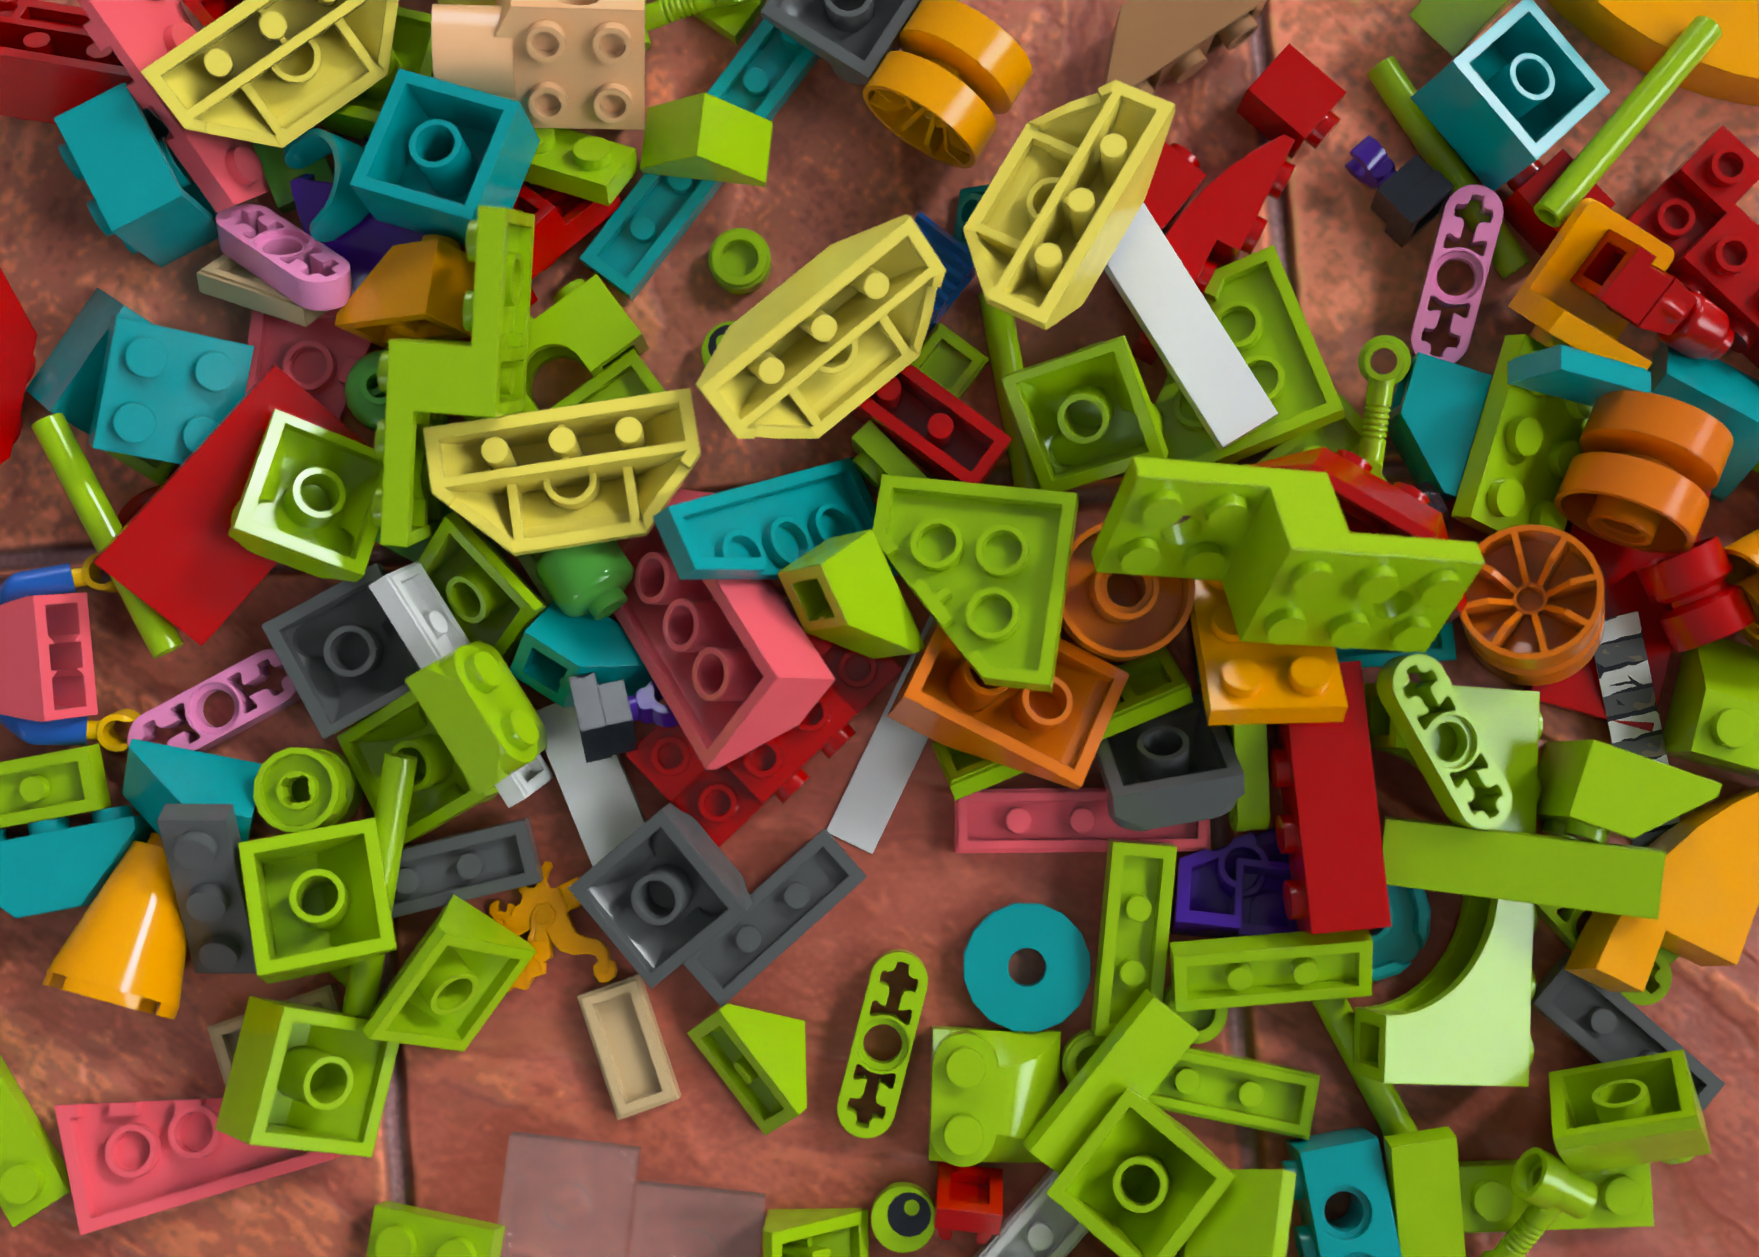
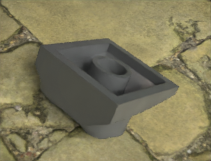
(843, 32)
(342, 653)
(1170, 770)
(663, 893)

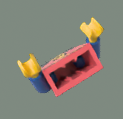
(49, 658)

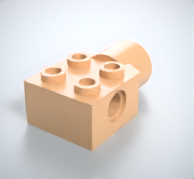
(558, 58)

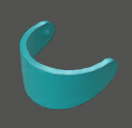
(343, 205)

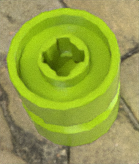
(306, 789)

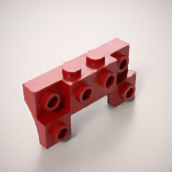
(1710, 234)
(732, 794)

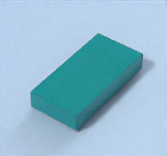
(1575, 374)

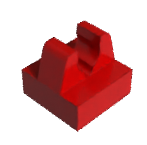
(968, 1201)

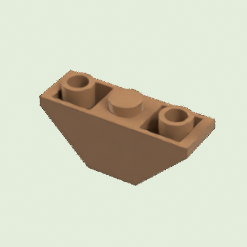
(1173, 37)

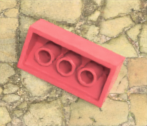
(719, 651)

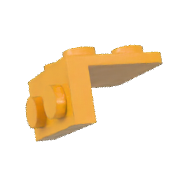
(1565, 311)

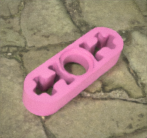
(1451, 228)
(284, 257)
(252, 671)

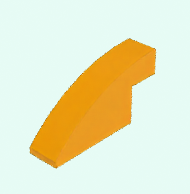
(1645, 29)
(1704, 900)

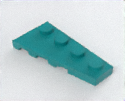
(766, 523)

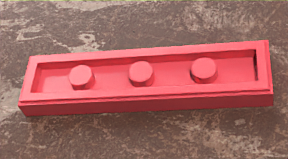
(1054, 822)

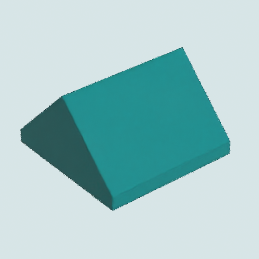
(73, 369)
(1723, 394)

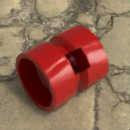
(1696, 595)

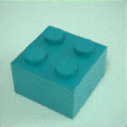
(1510, 95)
(442, 155)
(135, 177)
(164, 389)

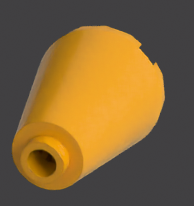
(129, 939)

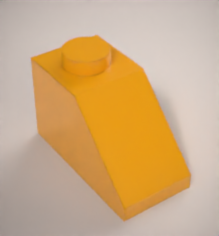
(412, 294)

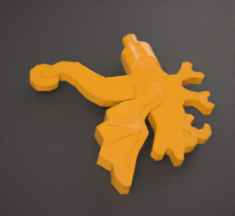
(546, 916)

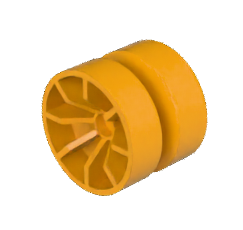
(948, 81)

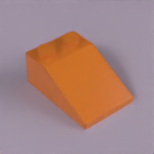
(1022, 729)

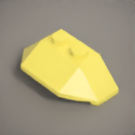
(275, 67)
(1066, 201)
(826, 335)
(566, 470)

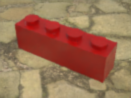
(935, 428)
(1331, 819)

